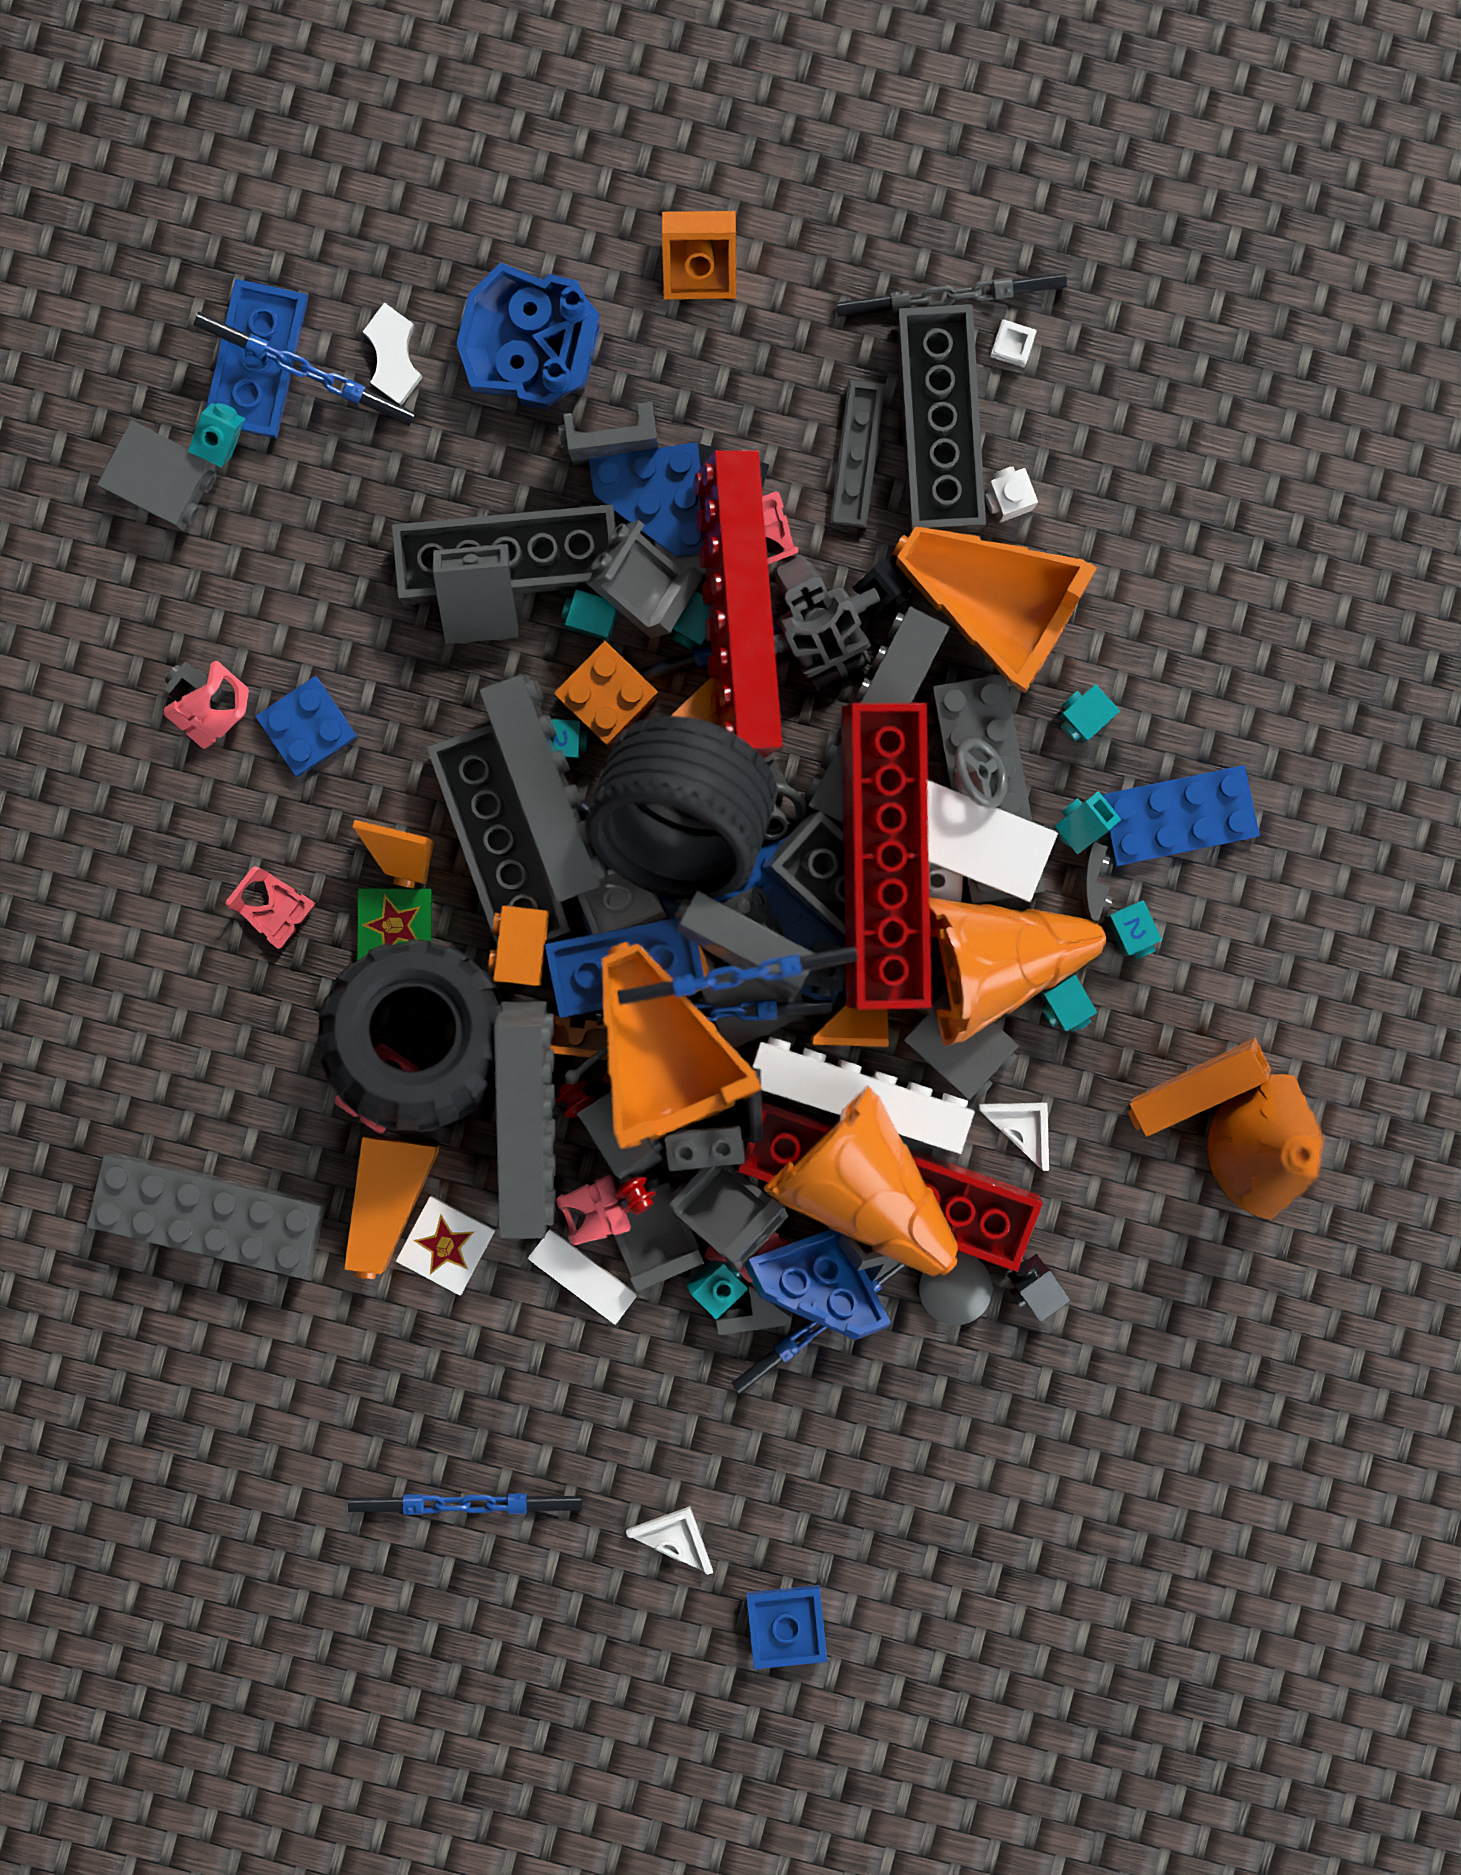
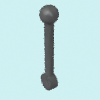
(572, 1076)

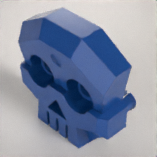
(499, 331)

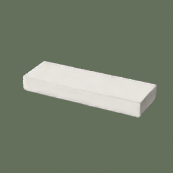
(582, 1276)

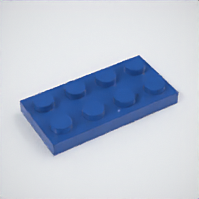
(254, 385)
(1182, 815)
(578, 965)

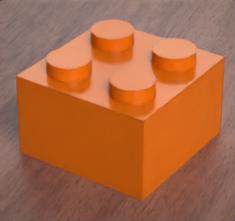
(606, 694)

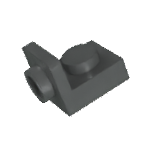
(182, 675)

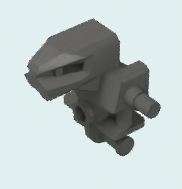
(821, 624)

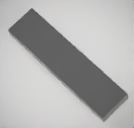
(857, 454)

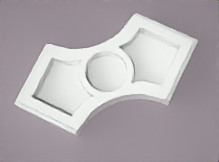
(390, 337)

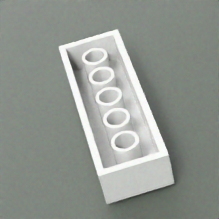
(833, 1087)

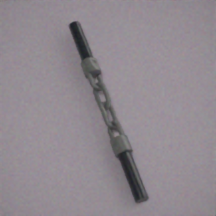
(1001, 289)

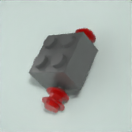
(625, 1163)

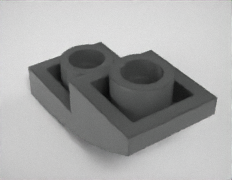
(1094, 894)

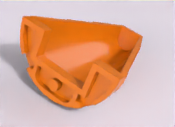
(996, 595)
(1003, 959)
(664, 1055)
(1265, 1146)
(870, 1190)

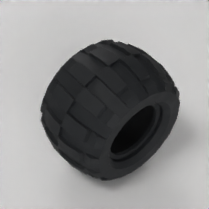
(396, 1097)

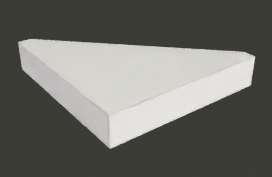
(1025, 1126)
(675, 1537)

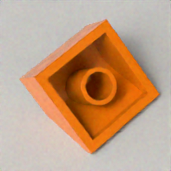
(699, 254)

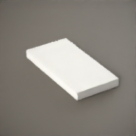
(986, 843)

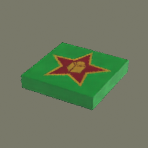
(393, 917)

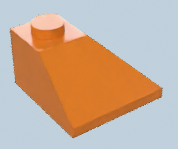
(397, 852)
(854, 1028)

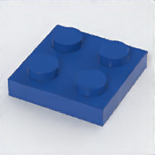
(306, 726)
(786, 1627)

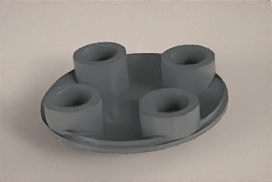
(959, 1294)

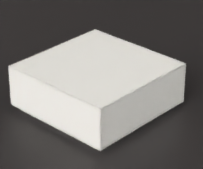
(1013, 343)

